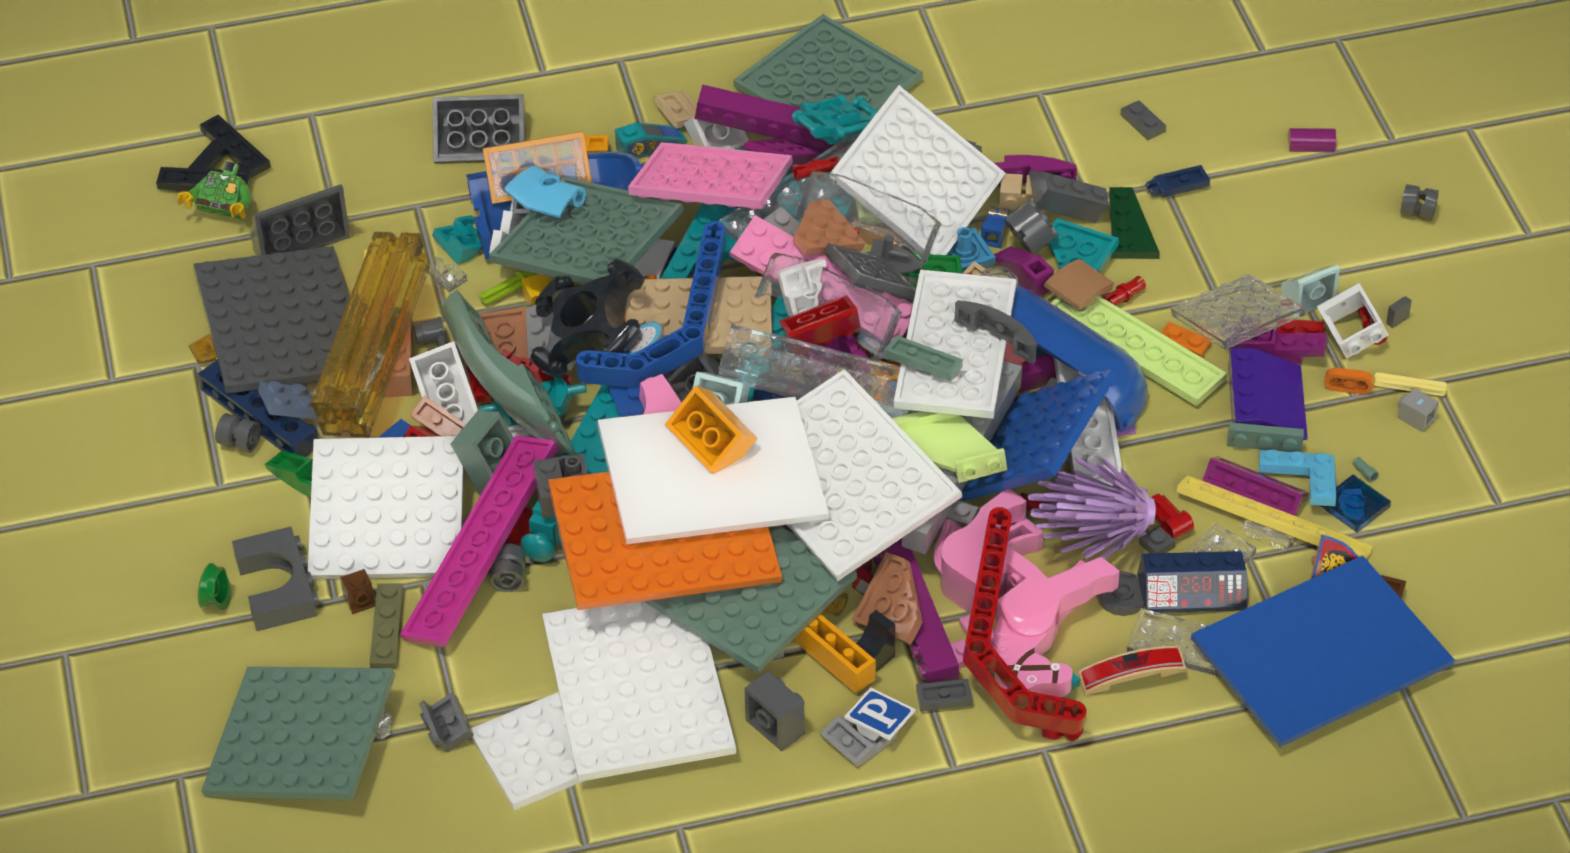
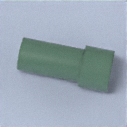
(1369, 472)

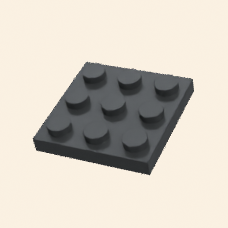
(870, 271)

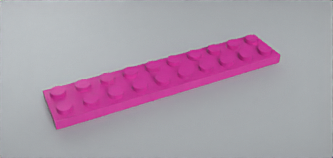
(477, 543)

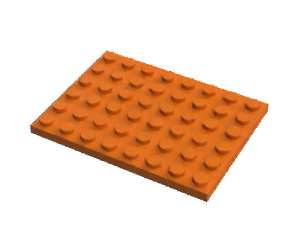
(616, 573)

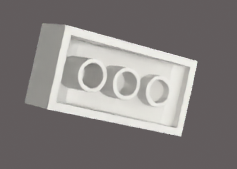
(445, 380)

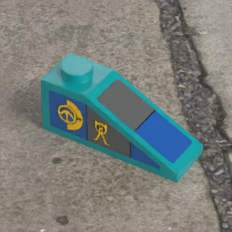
(644, 138)

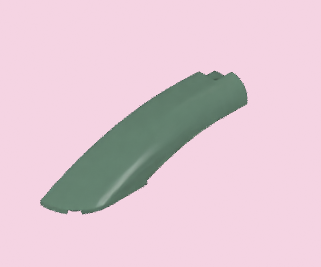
(507, 383)

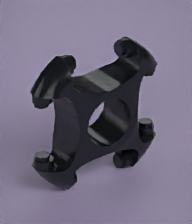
(572, 306)

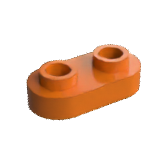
(1349, 381)

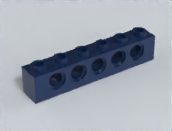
(284, 432)

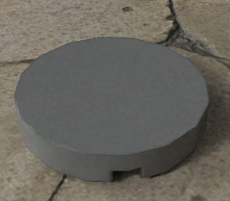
(1125, 599)

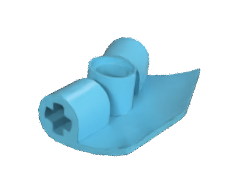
(544, 192)

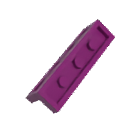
(1254, 485)

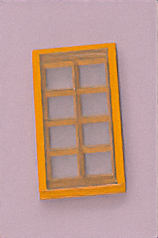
(556, 155)

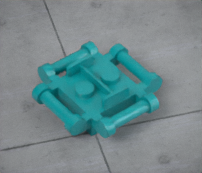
(835, 117)

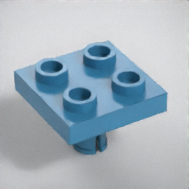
(971, 248)

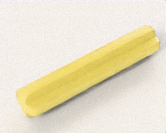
(1409, 383)

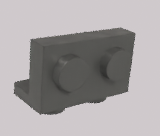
(446, 722)

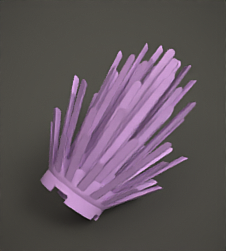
(1096, 507)

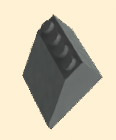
(475, 122)
(301, 223)

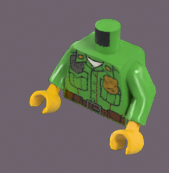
(220, 193)

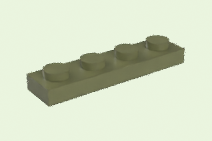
(386, 625)

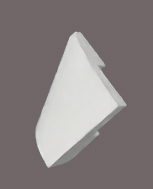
(801, 285)

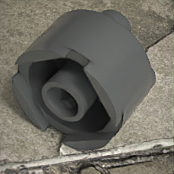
(1031, 227)

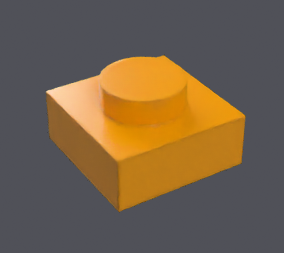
(596, 143)

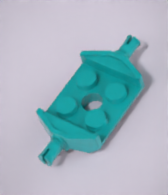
(558, 391)

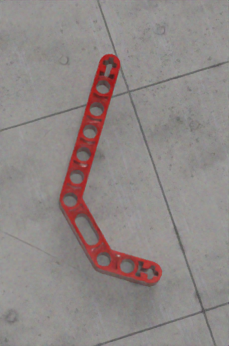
(1071, 711)

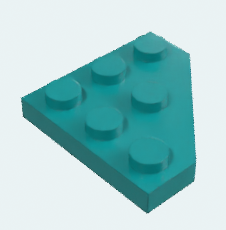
(1081, 243)

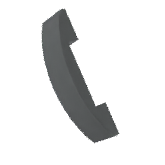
(977, 315)

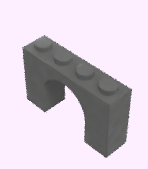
(277, 551)

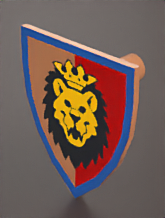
(1330, 555)

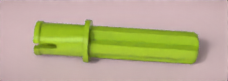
(504, 288)

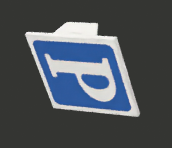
(879, 715)

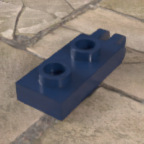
(1178, 181)

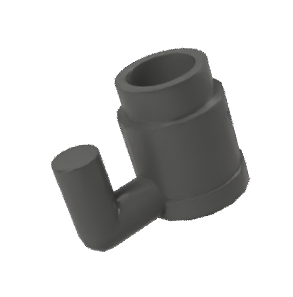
(430, 331)

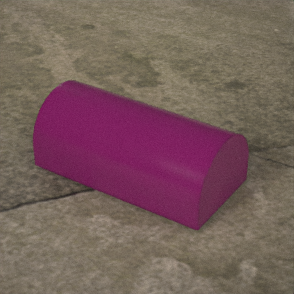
(1312, 139)

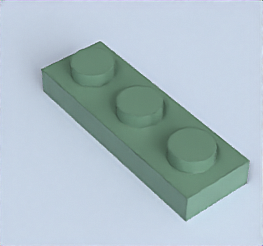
(923, 358)
(1265, 437)

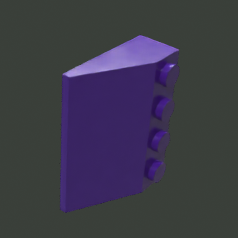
(1265, 390)

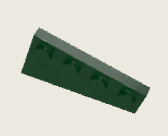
(1130, 226)

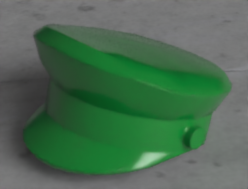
(214, 587)

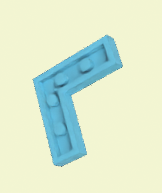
(1318, 467)

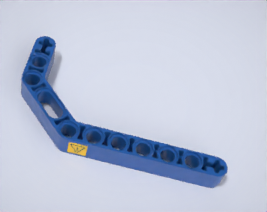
(677, 347)

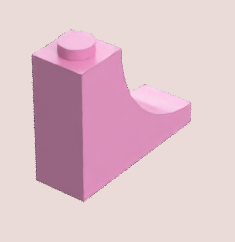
(658, 395)

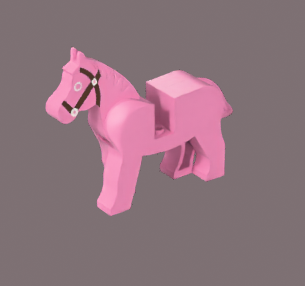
(1028, 601)

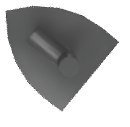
(897, 256)

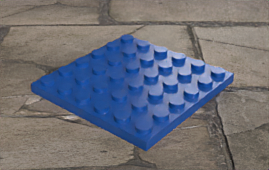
(1041, 432)

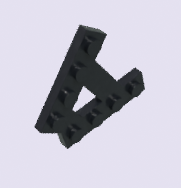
(224, 141)

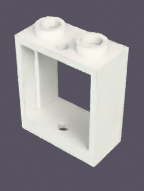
(1353, 299)

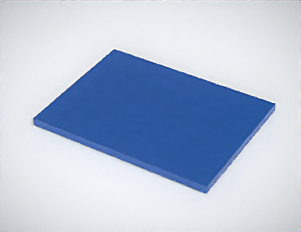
(1321, 650)

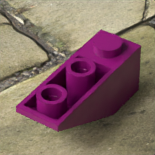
(1028, 267)

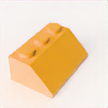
(710, 430)

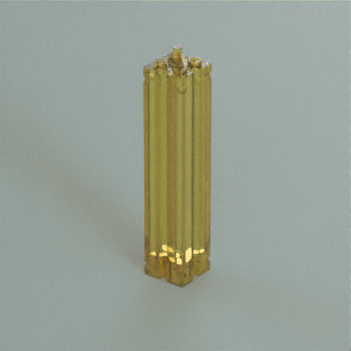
(370, 335)

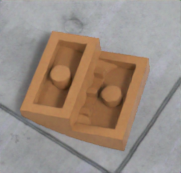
(1078, 284)

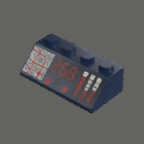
(1193, 581)

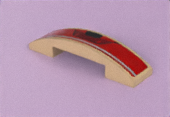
(1131, 666)

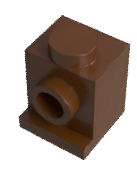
(358, 591)

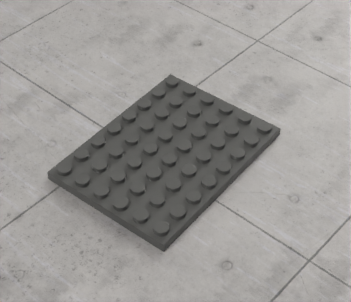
(272, 315)

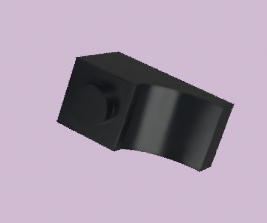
(879, 639)

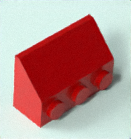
(823, 322)

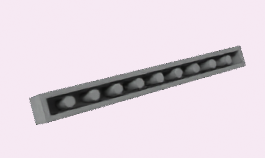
(1010, 383)

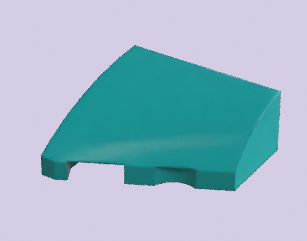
(459, 239)

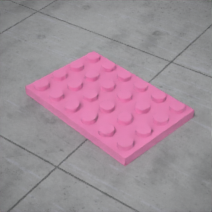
(710, 175)

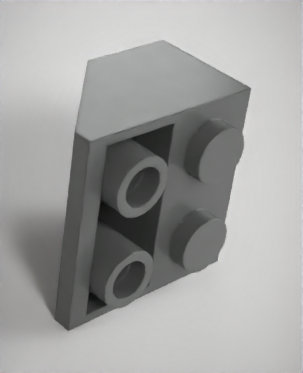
(551, 469)

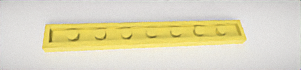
(1265, 514)

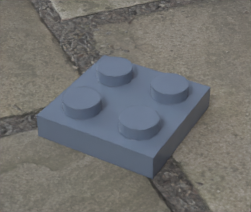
(287, 399)

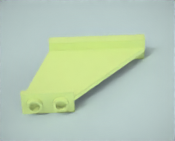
(953, 444)

